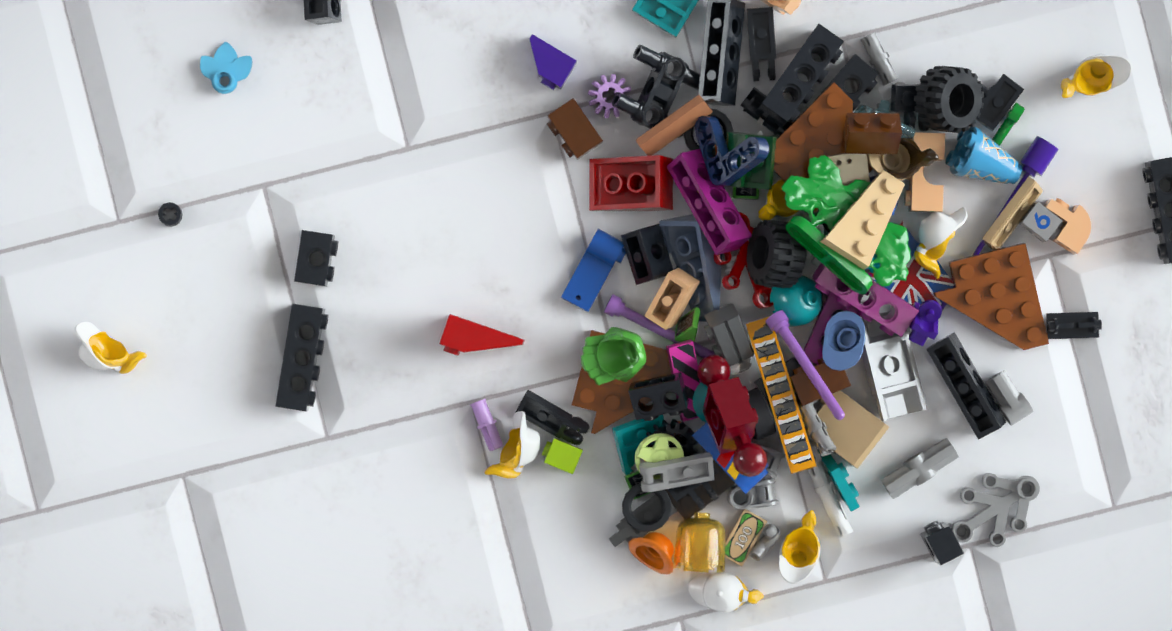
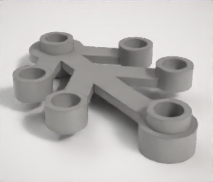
(998, 507)

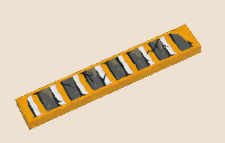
(781, 396)

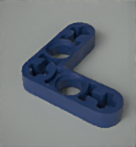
(723, 167)

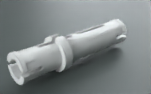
(825, 488)

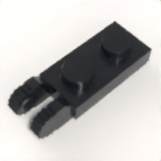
(761, 40)
(553, 418)

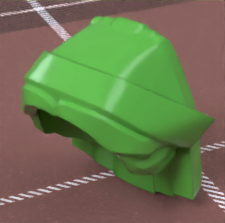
(613, 355)

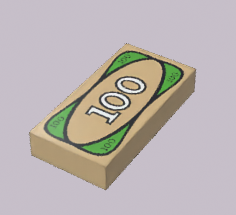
(743, 536)

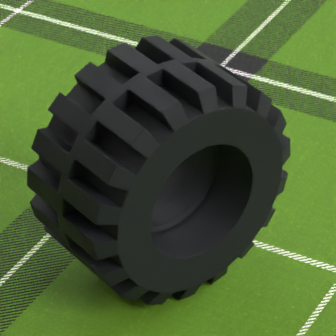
(949, 99)
(774, 255)

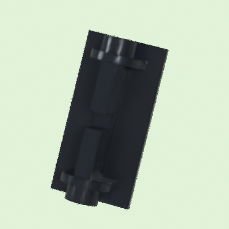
(752, 103)
(1073, 325)

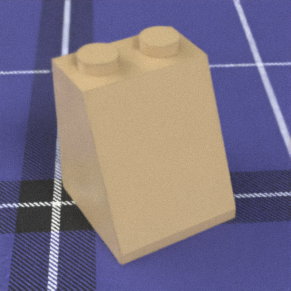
(855, 433)

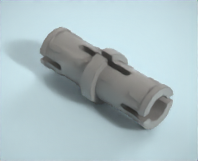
(879, 58)
(817, 430)

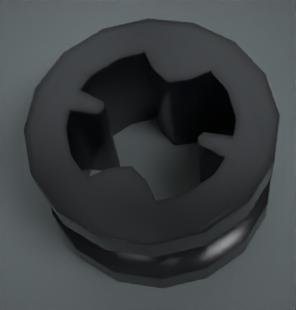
(170, 222)

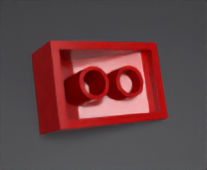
(630, 184)
(470, 336)

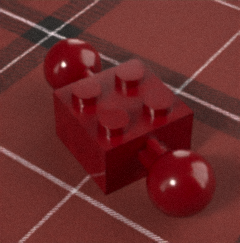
(731, 416)

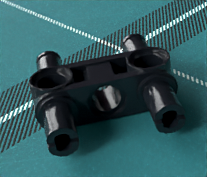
(659, 88)

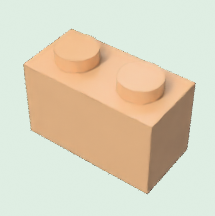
(672, 298)

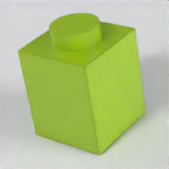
(562, 455)

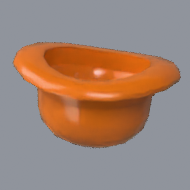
(653, 551)

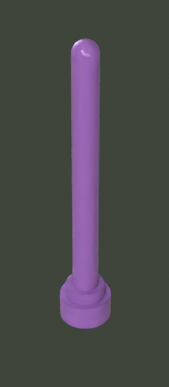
(617, 307)
(779, 323)

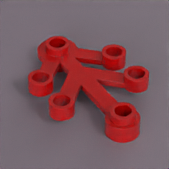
(737, 269)

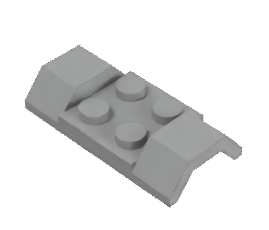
(891, 372)

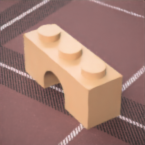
(921, 194)

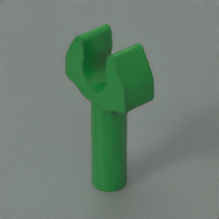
(1011, 119)

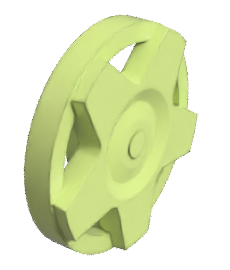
(659, 451)

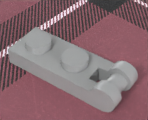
(677, 472)

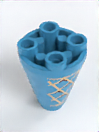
(982, 159)

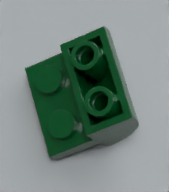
(762, 174)

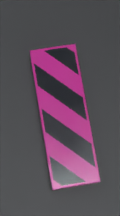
(683, 359)

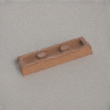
(673, 126)

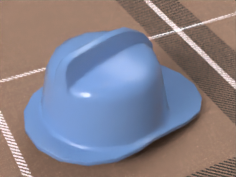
(843, 340)

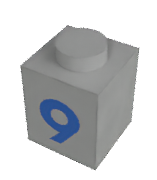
(1041, 222)

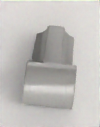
(1012, 403)

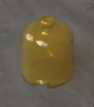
(700, 544)

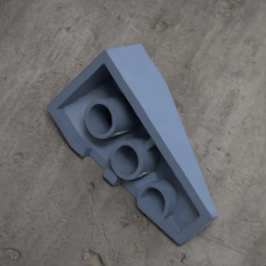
(694, 256)

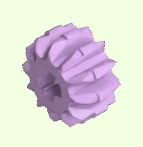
(603, 89)

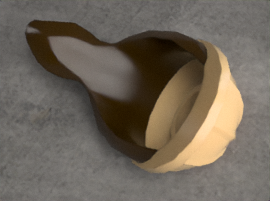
(906, 162)

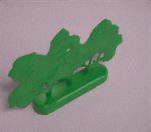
(833, 199)

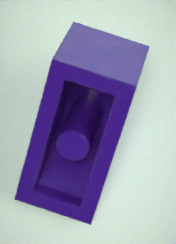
(551, 63)

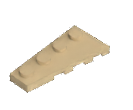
(864, 223)

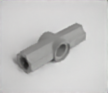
(919, 468)

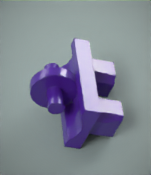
(925, 322)

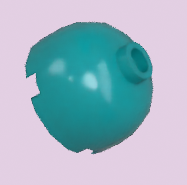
(799, 303)

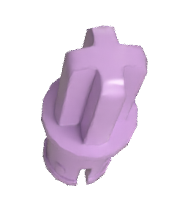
(487, 425)

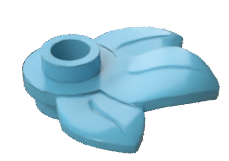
(225, 64)

